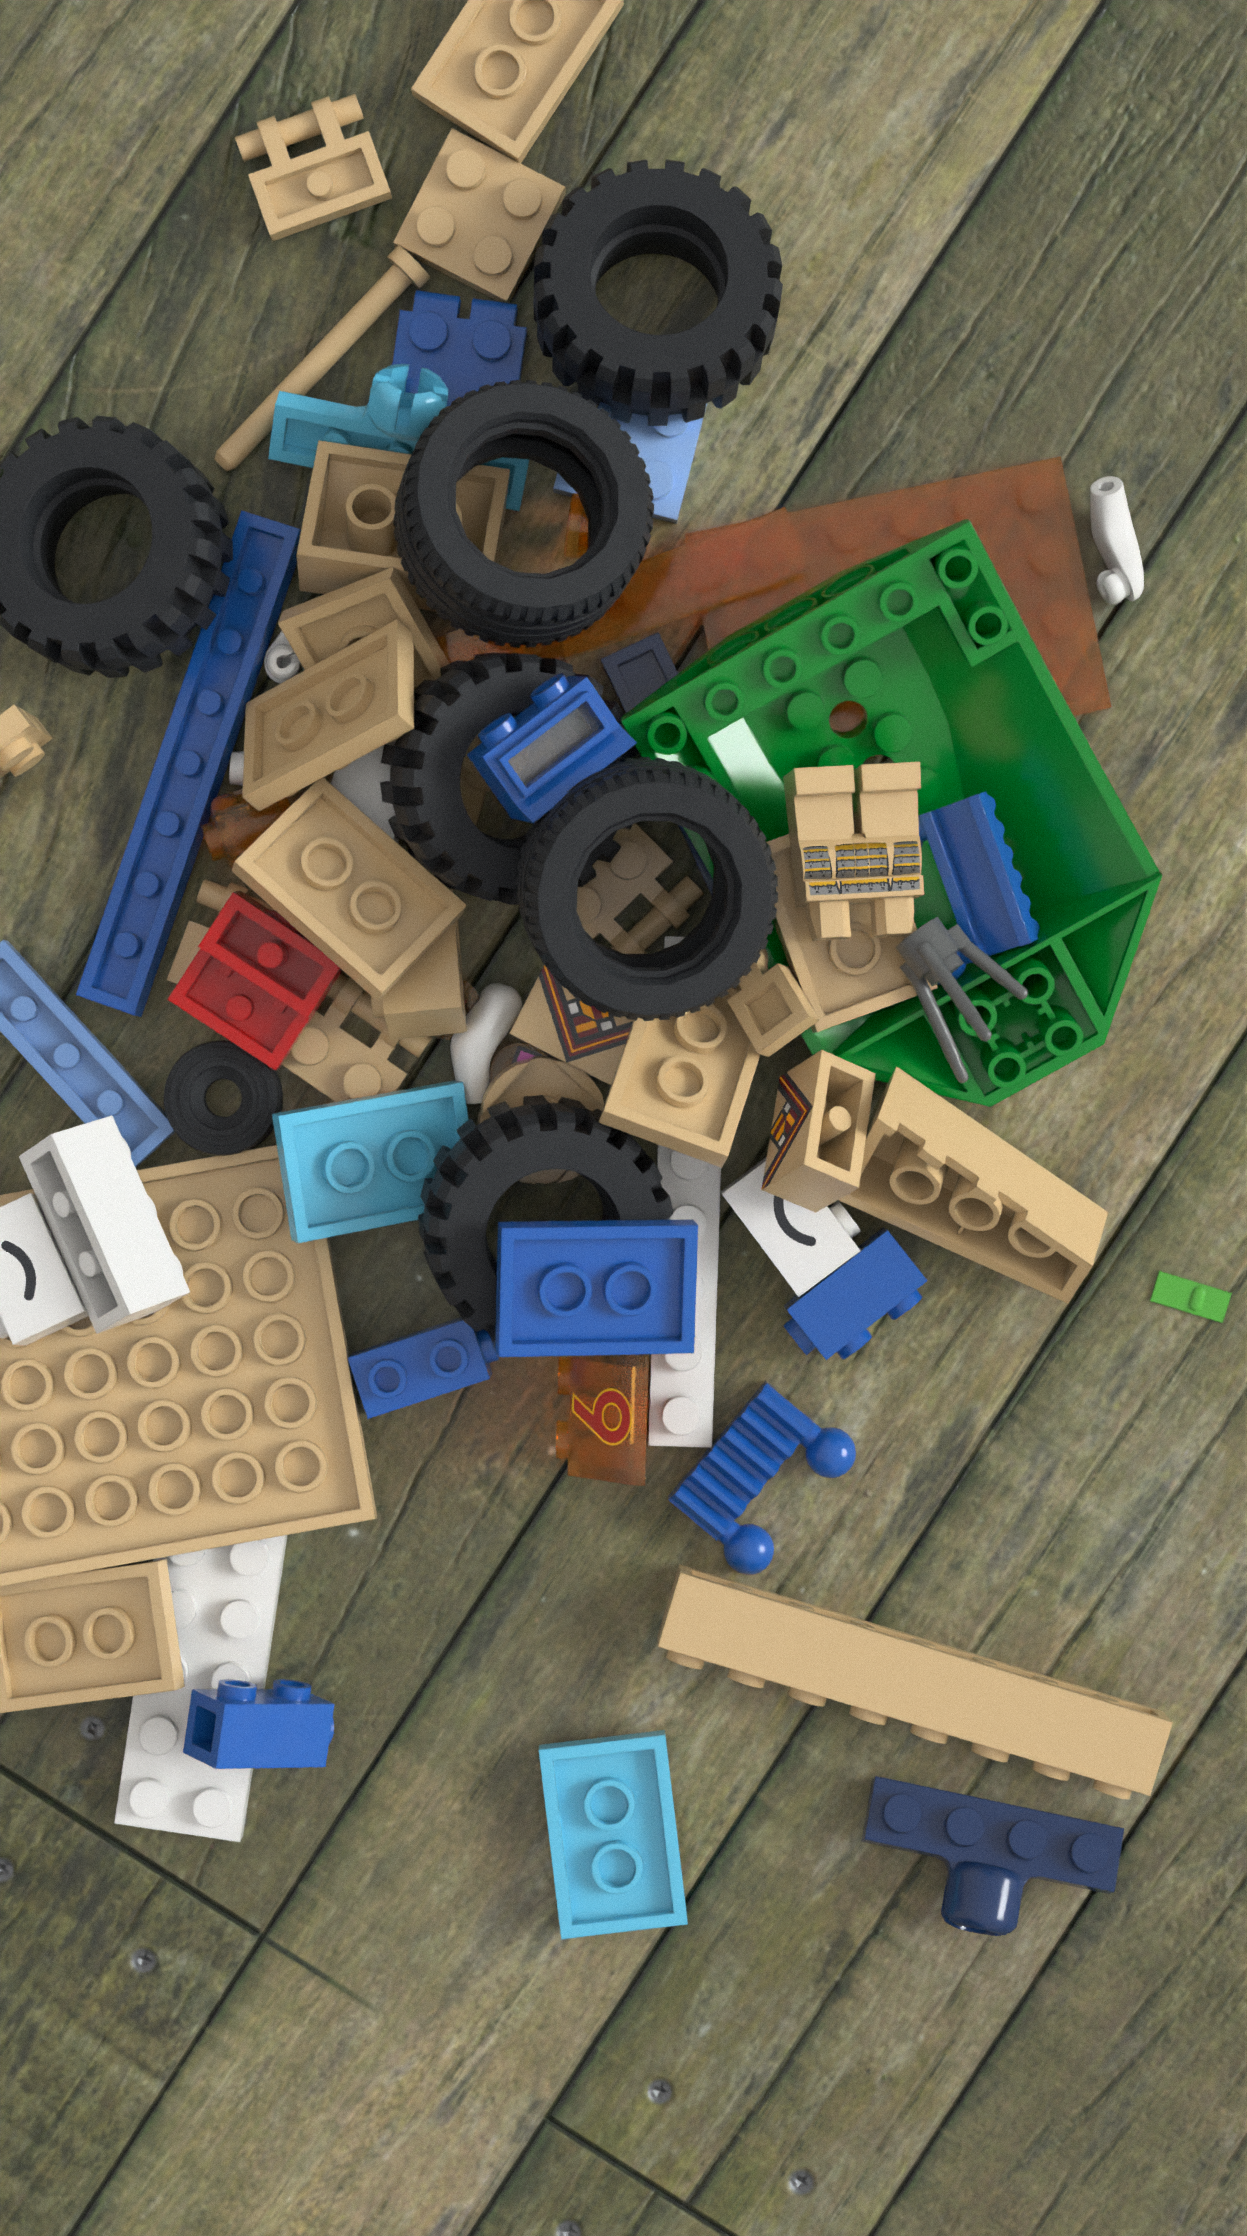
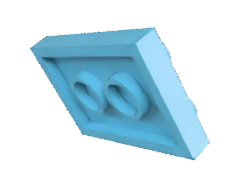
(364, 1158)
(613, 1834)

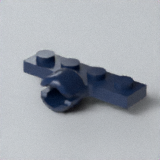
(990, 1849)

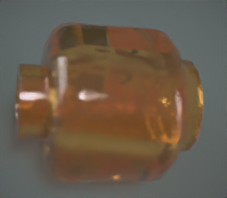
(237, 825)

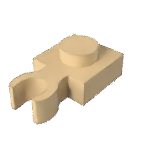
(771, 1006)

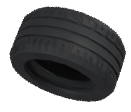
(562, 435)
(711, 954)

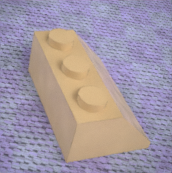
(352, 512)

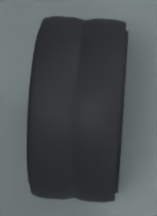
(187, 1104)

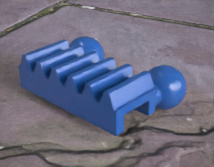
(979, 875)
(742, 1463)

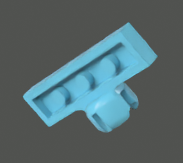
(388, 423)

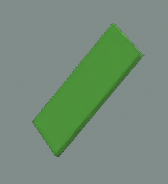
(1190, 1296)

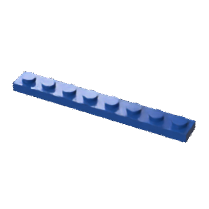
(190, 767)

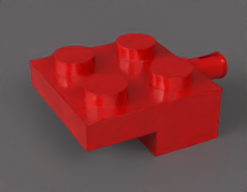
(255, 980)

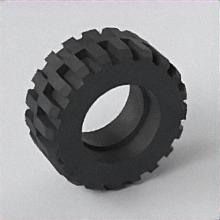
(670, 216)
(176, 582)
(429, 764)
(498, 1155)

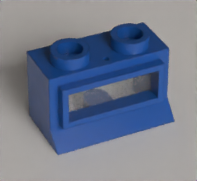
(548, 746)

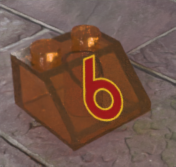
(605, 1417)

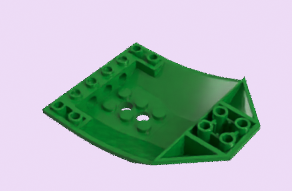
(965, 692)

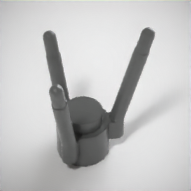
(933, 956)

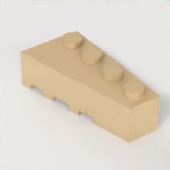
(973, 1192)

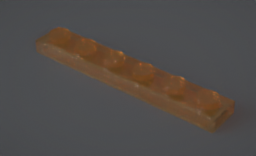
(673, 587)

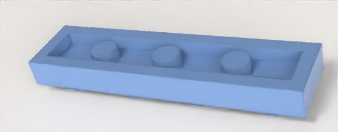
(74, 1058)

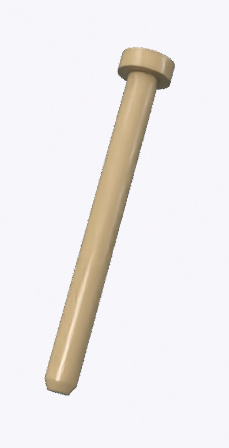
(325, 354)

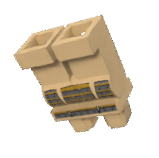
(855, 845)

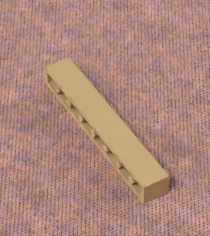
(913, 1681)

